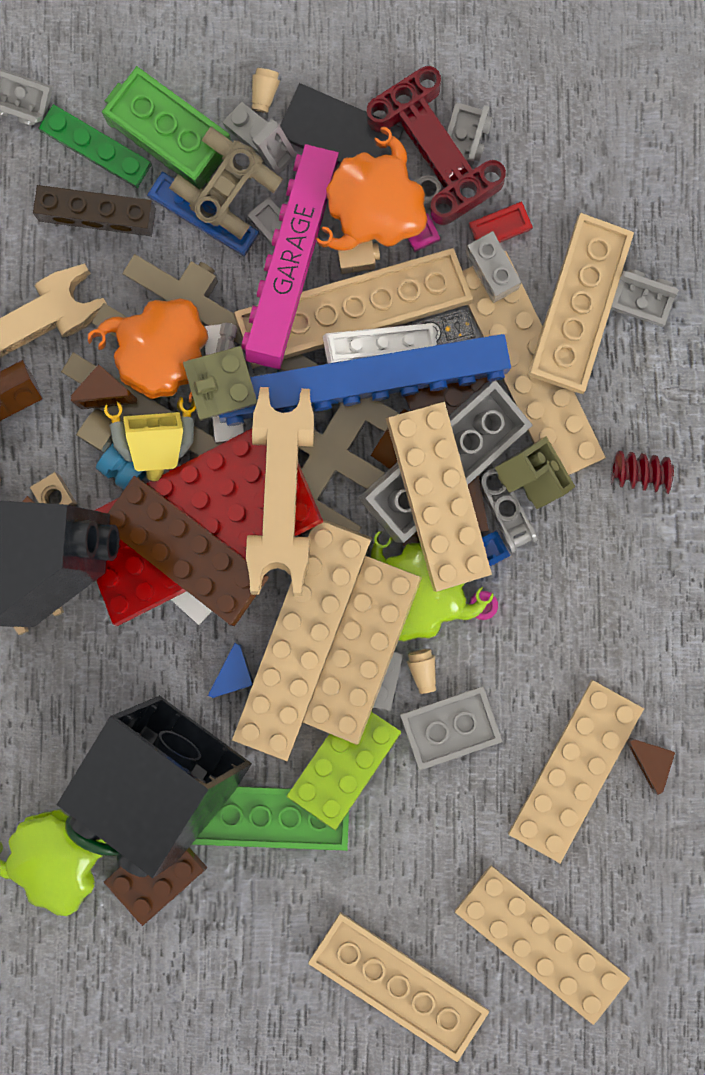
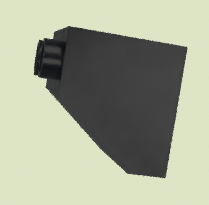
(49, 557)
(151, 785)

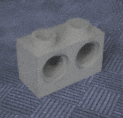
(493, 267)

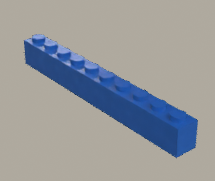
(382, 376)

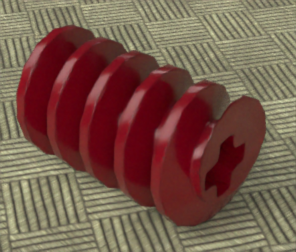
(642, 471)

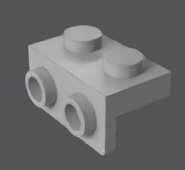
(23, 97)
(466, 130)
(644, 297)

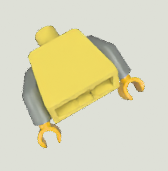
(153, 439)

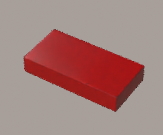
(504, 223)

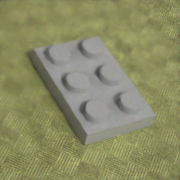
(451, 728)

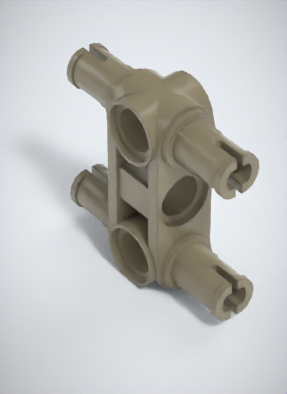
(225, 183)

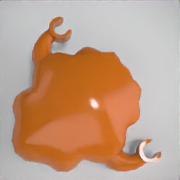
(375, 199)
(155, 345)

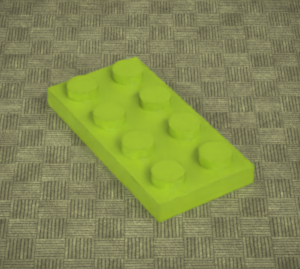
(342, 771)

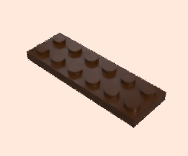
(183, 550)

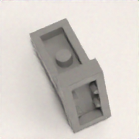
(263, 136)

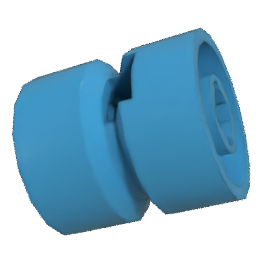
(114, 465)

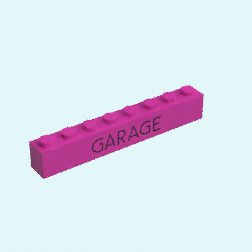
(291, 257)

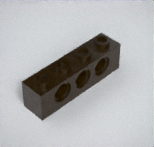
(94, 210)

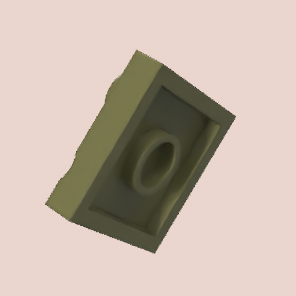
(220, 383)

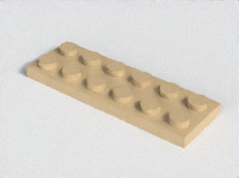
(581, 303)
(438, 496)
(362, 650)
(575, 771)
(542, 944)
(398, 987)

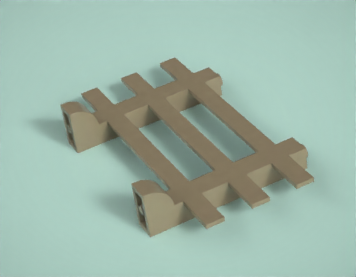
(329, 450)

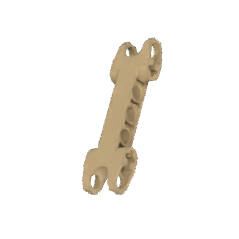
(51, 310)
(278, 544)

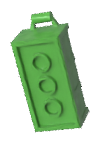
(163, 126)

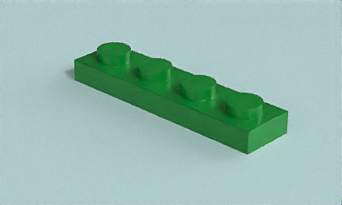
(95, 146)

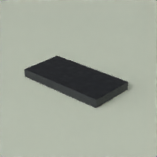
(332, 125)

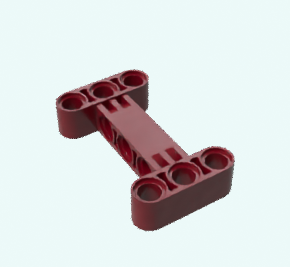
(435, 144)

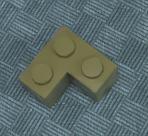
(539, 473)

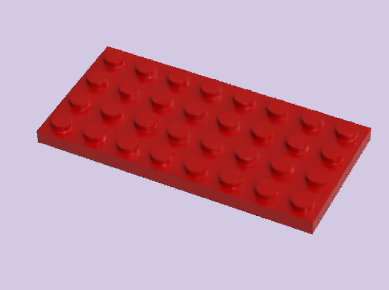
(224, 496)

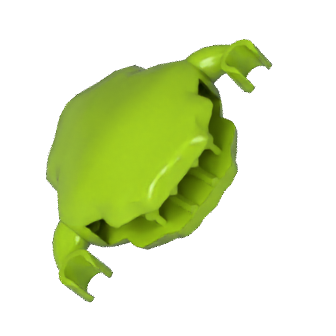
(429, 607)
(49, 863)

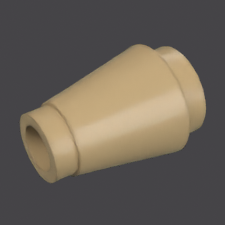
(263, 89)
(423, 670)

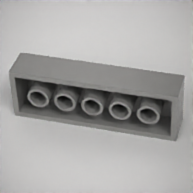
(482, 432)

